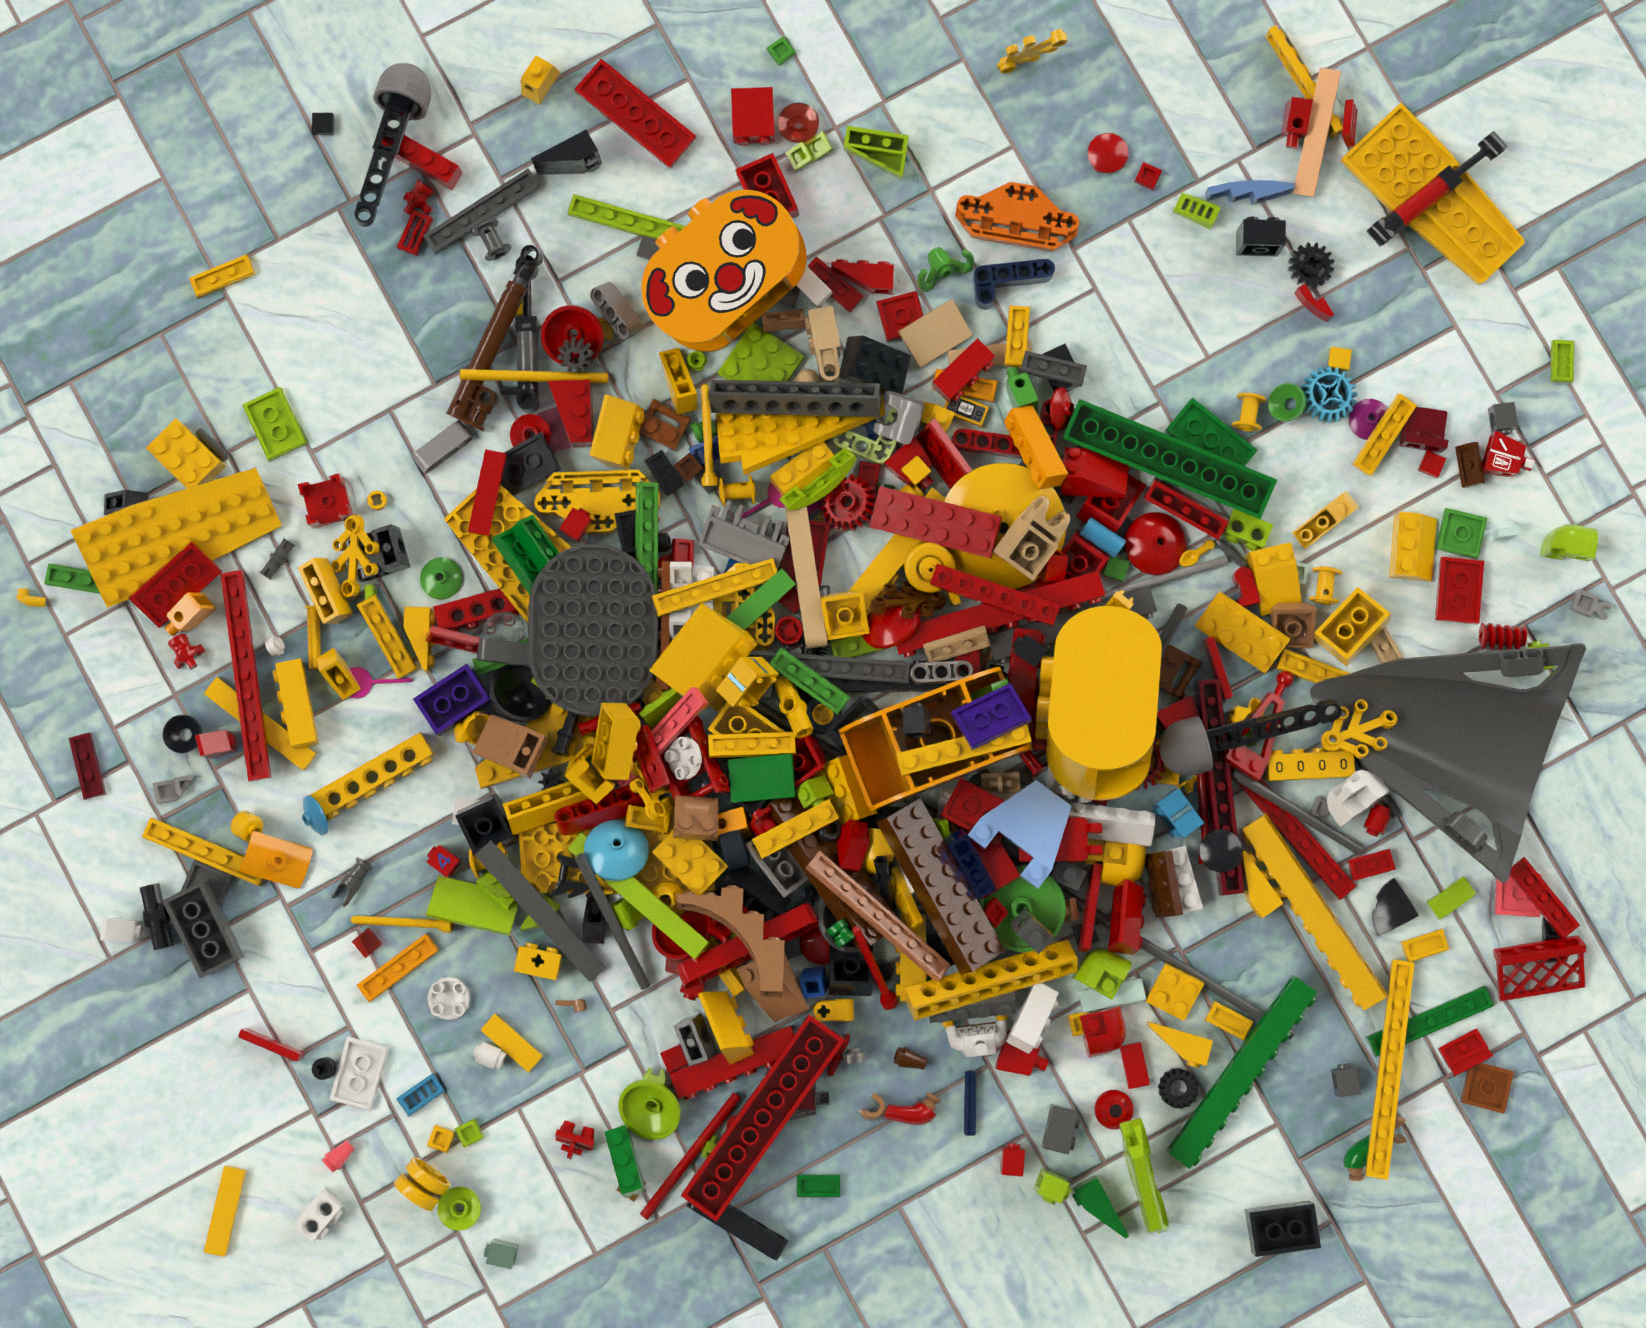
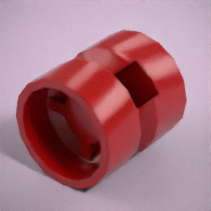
(789, 631)

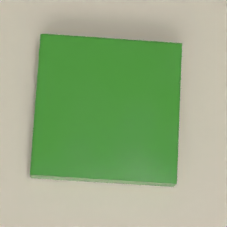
(1461, 533)

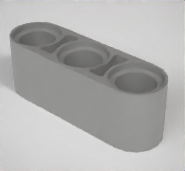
(616, 310)
(442, 447)
(931, 677)

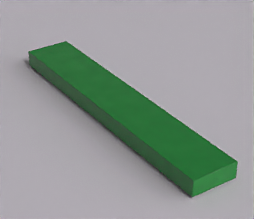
(1439, 1017)

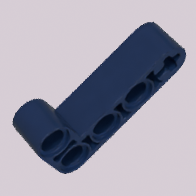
(1014, 279)

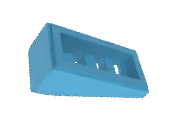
(401, 1099)

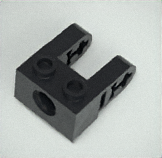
(391, 550)

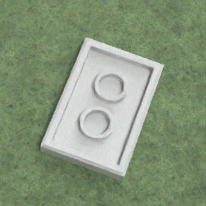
(359, 1073)

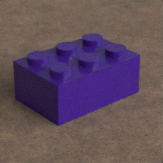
(452, 699)

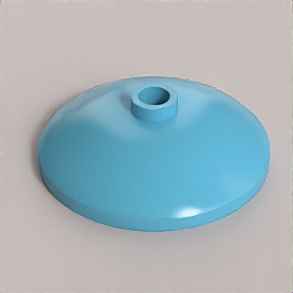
(612, 861)

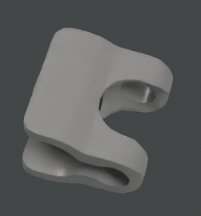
(908, 418)

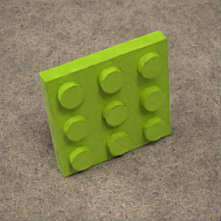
(760, 358)

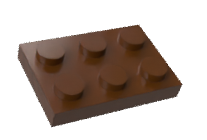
(1163, 884)

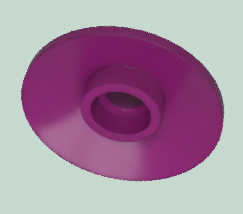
(1359, 419)

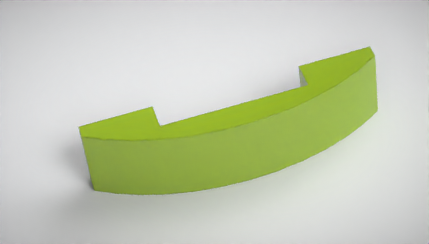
(823, 484)

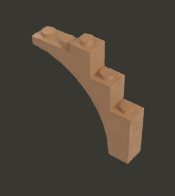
(728, 910)

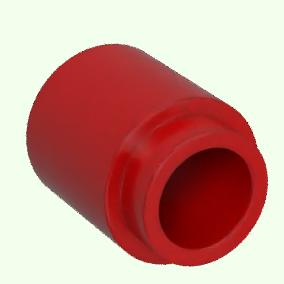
(1377, 820)

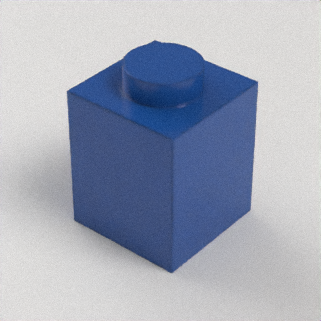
(814, 982)

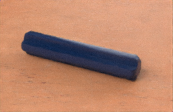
(970, 1103)

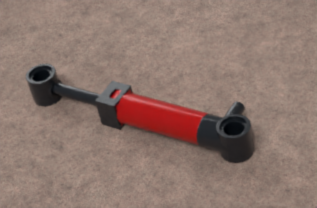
(1432, 192)

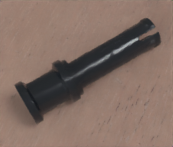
(566, 735)

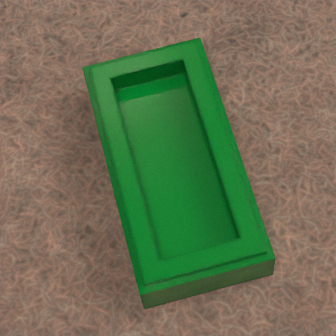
(818, 1185)

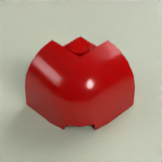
(1103, 1031)

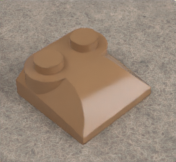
(1295, 622)
(695, 818)

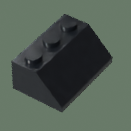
(757, 893)

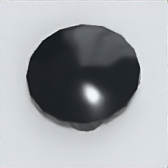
(1220, 850)

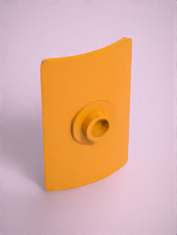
(276, 860)

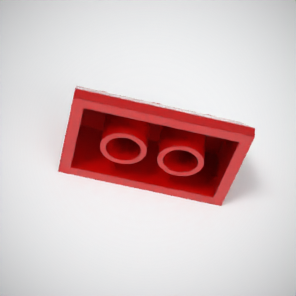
(1126, 918)

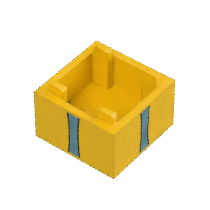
(747, 681)

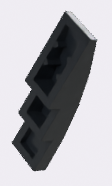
(626, 531)

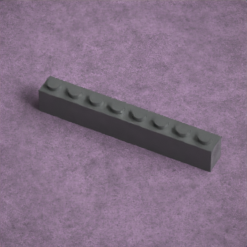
(1002, 642)

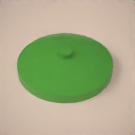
(1044, 903)

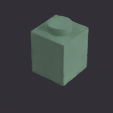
(501, 1253)

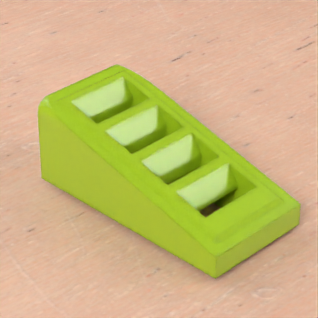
(1201, 220)

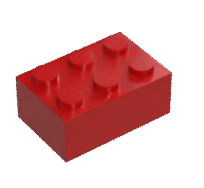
(766, 177)

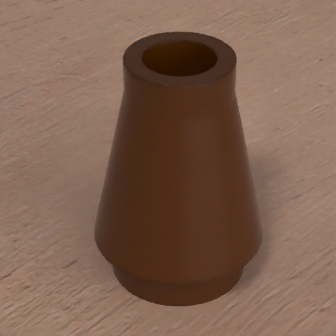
(907, 1058)

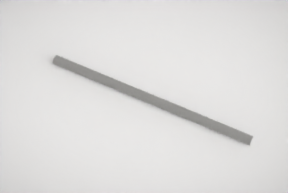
(1162, 578)

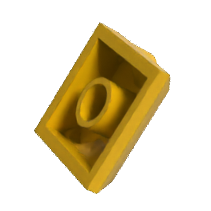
(844, 614)

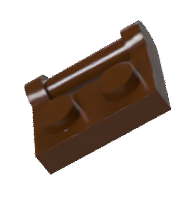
(1170, 666)

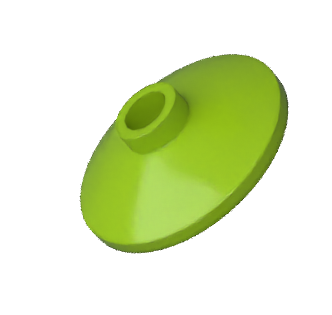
(448, 1211)

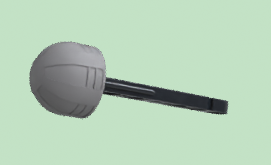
(404, 96)
(1189, 747)

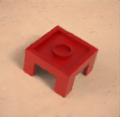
(326, 501)

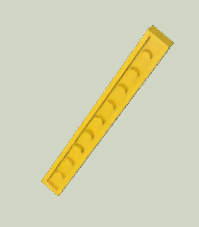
(1389, 1070)

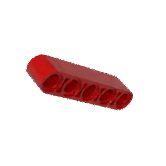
(587, 814)

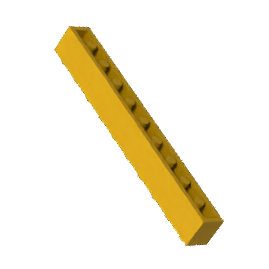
(1314, 912)

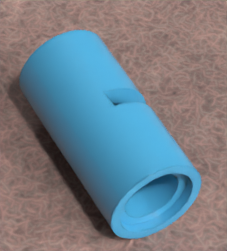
(1102, 537)

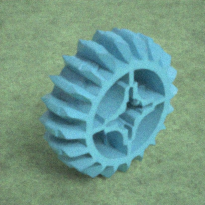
(1335, 398)

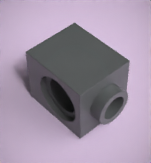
(1503, 418)
(1345, 1080)

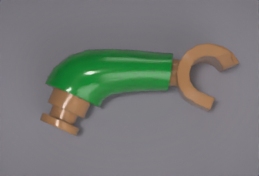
(1356, 1155)

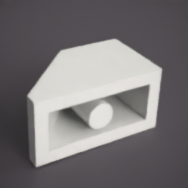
(121, 930)

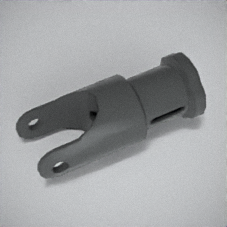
(353, 880)

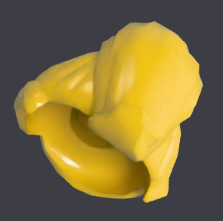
(471, 727)

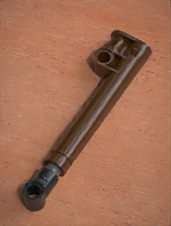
(468, 400)

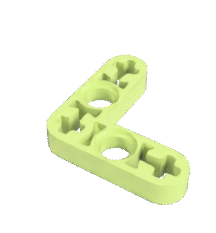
(873, 446)

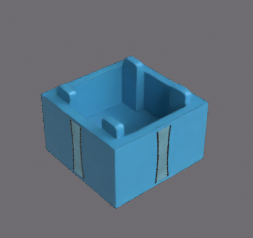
(1177, 814)

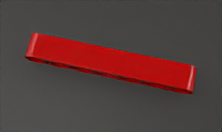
(734, 952)

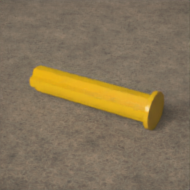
(314, 636)

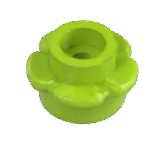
(691, 360)

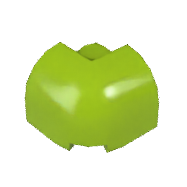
(1570, 542)
(1103, 971)

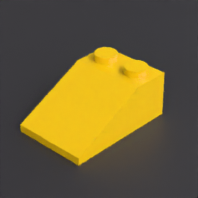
(1275, 576)

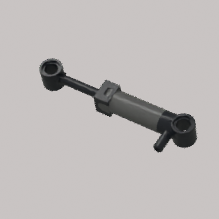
(527, 352)

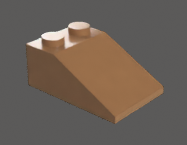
(776, 1008)

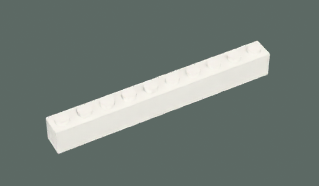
(1117, 823)

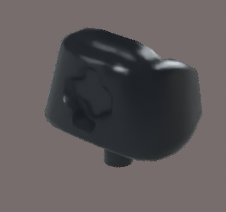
(885, 969)

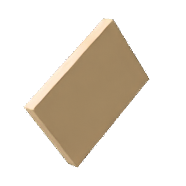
(935, 333)

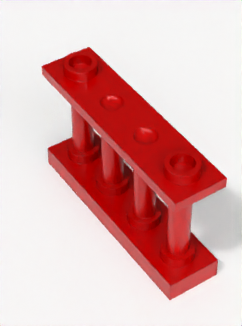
(718, 779)

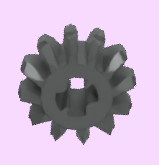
(576, 347)

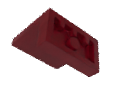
(1425, 430)

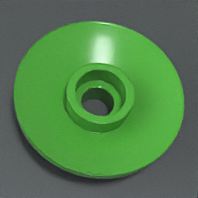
(449, 585)

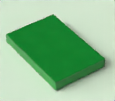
(762, 778)

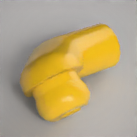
(31, 601)

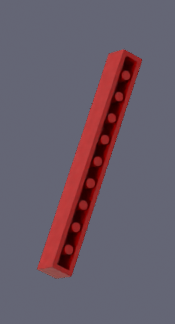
(1065, 593)

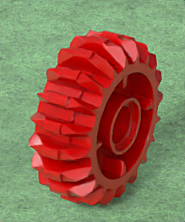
(859, 509)

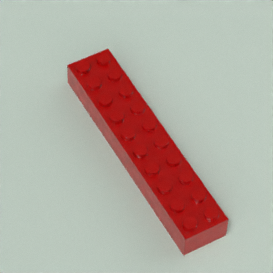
(762, 1117)

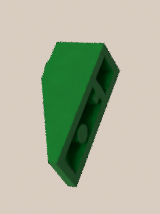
(1096, 1202)

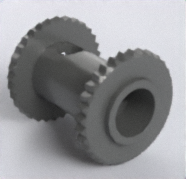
(492, 241)

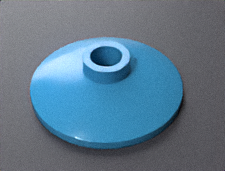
(314, 815)

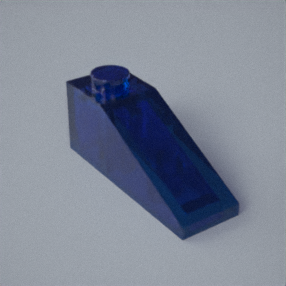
(970, 863)

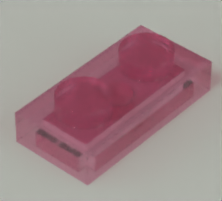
(559, 439)

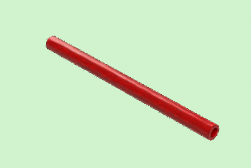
(690, 1156)

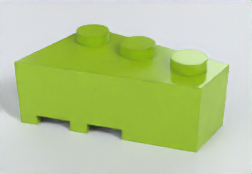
(878, 148)

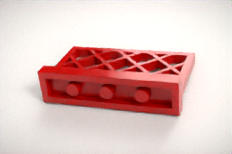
(1540, 951)

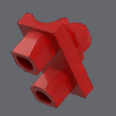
(566, 1136)

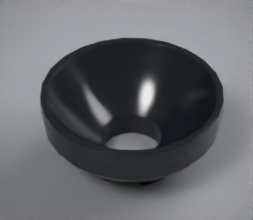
(172, 732)

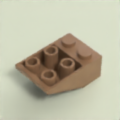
(511, 746)

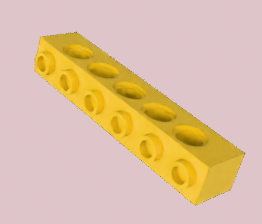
(423, 756)

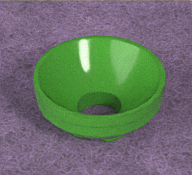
(1279, 398)

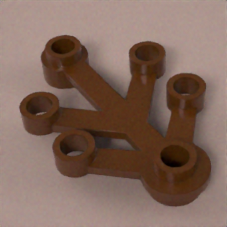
(929, 601)

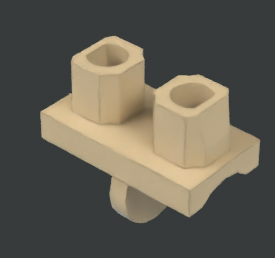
(1001, 782)

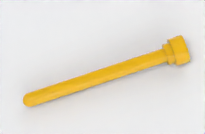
(709, 477)
(444, 926)

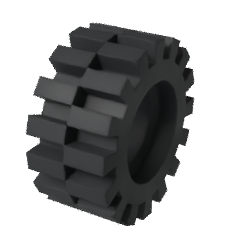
(1191, 1084)

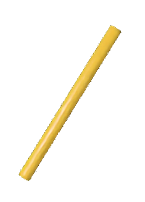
(530, 376)

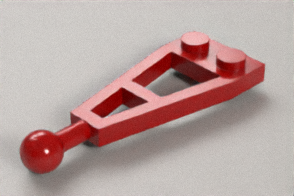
(1243, 757)

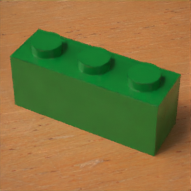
(625, 1161)

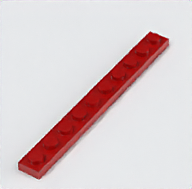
(245, 676)

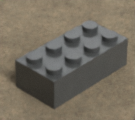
(203, 929)

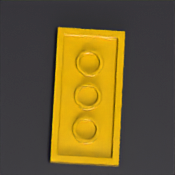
(1242, 632)

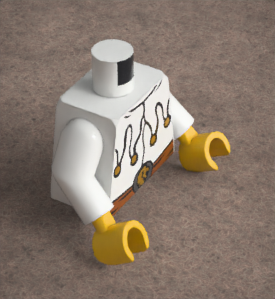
(977, 1038)

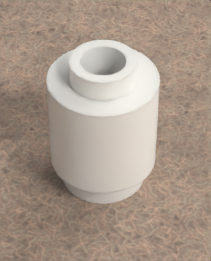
(489, 1056)

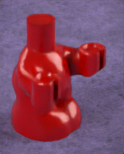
(417, 198)
(184, 651)

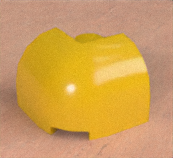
(877, 847)
(1122, 862)

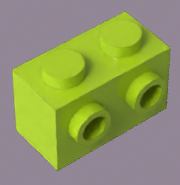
(1052, 1187)

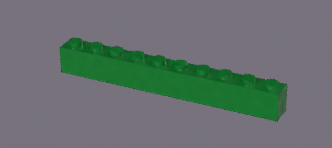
(1241, 1071)

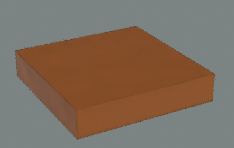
(1487, 1087)

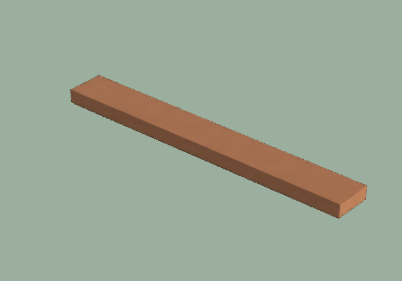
(878, 916)

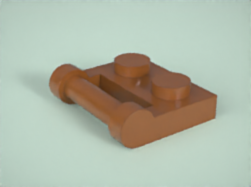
(661, 431)

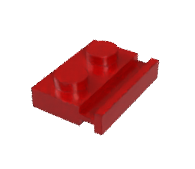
(1465, 1052)

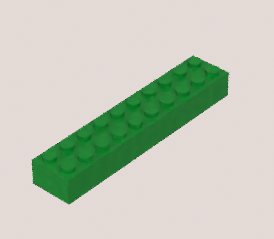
(1170, 459)

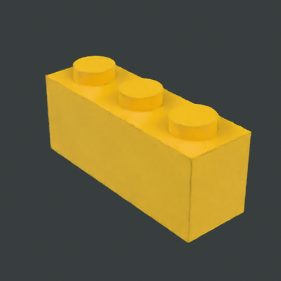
(325, 590)

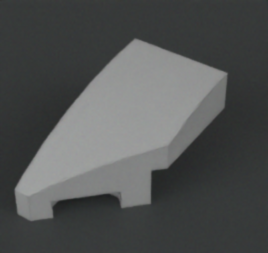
(171, 789)

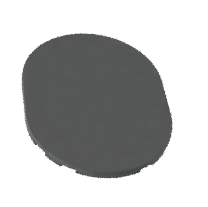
(592, 628)

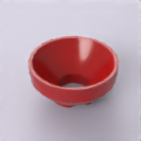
(1104, 1103)

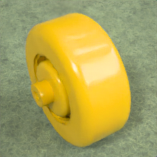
(921, 563)

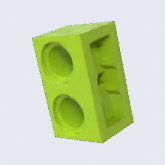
(1248, 524)

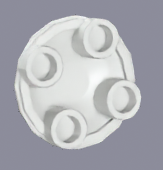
(684, 758)
(448, 998)

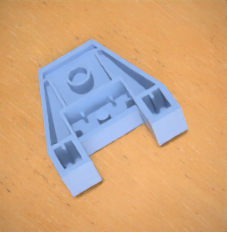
(1033, 822)

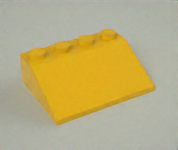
(703, 653)

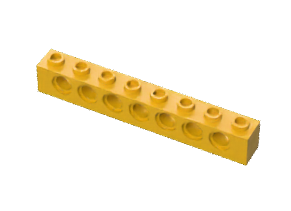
(991, 980)

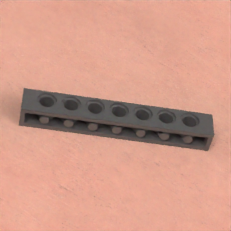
(795, 398)

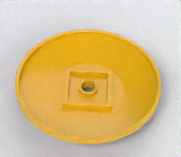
(1004, 492)

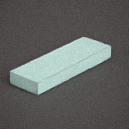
(1128, 992)

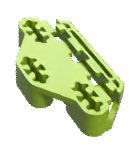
(1137, 1153)

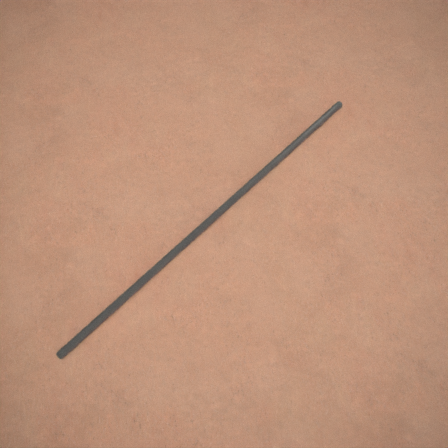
(1100, 917)

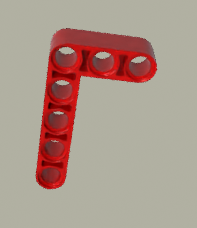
(993, 438)

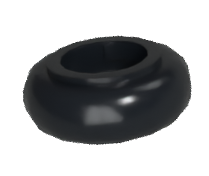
(824, 835)

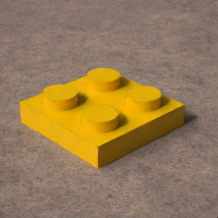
(1174, 991)

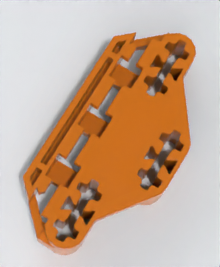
(1017, 215)

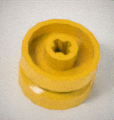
(422, 1184)

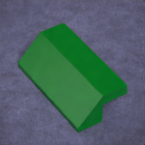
(525, 549)

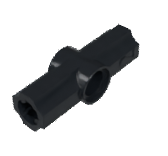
(156, 916)

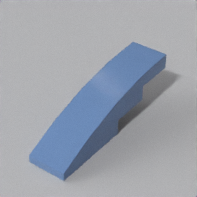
(1256, 190)

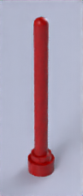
(1203, 806)
(887, 998)

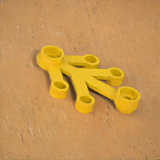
(1030, 53)
(354, 531)
(1356, 731)
(654, 809)

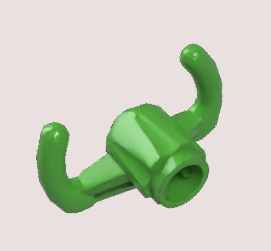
(943, 267)

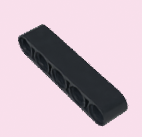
(748, 1230)

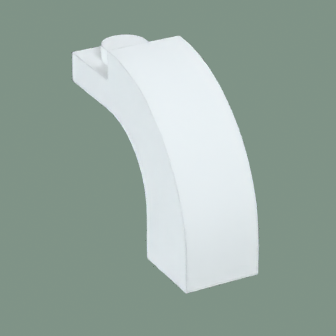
(679, 576)

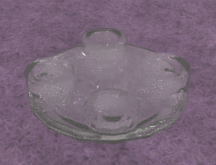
(504, 627)

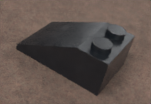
(571, 156)

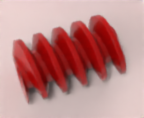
(1502, 637)

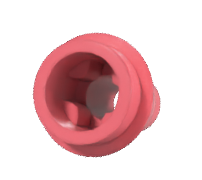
(338, 1156)

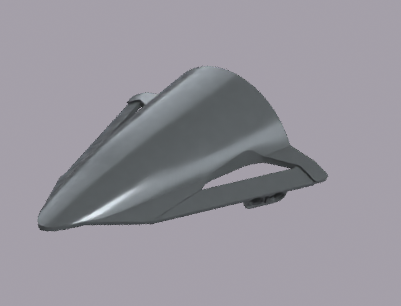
(1462, 736)

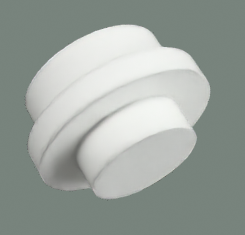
(275, 646)

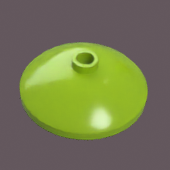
(643, 1115)

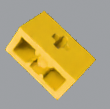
(549, 969)

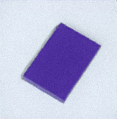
(991, 716)

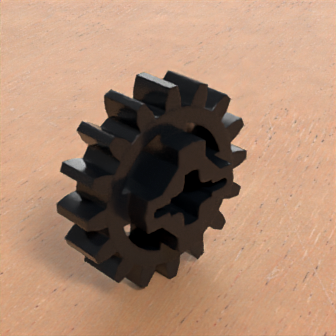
(1320, 262)

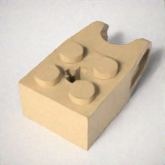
(824, 341)
(1032, 538)

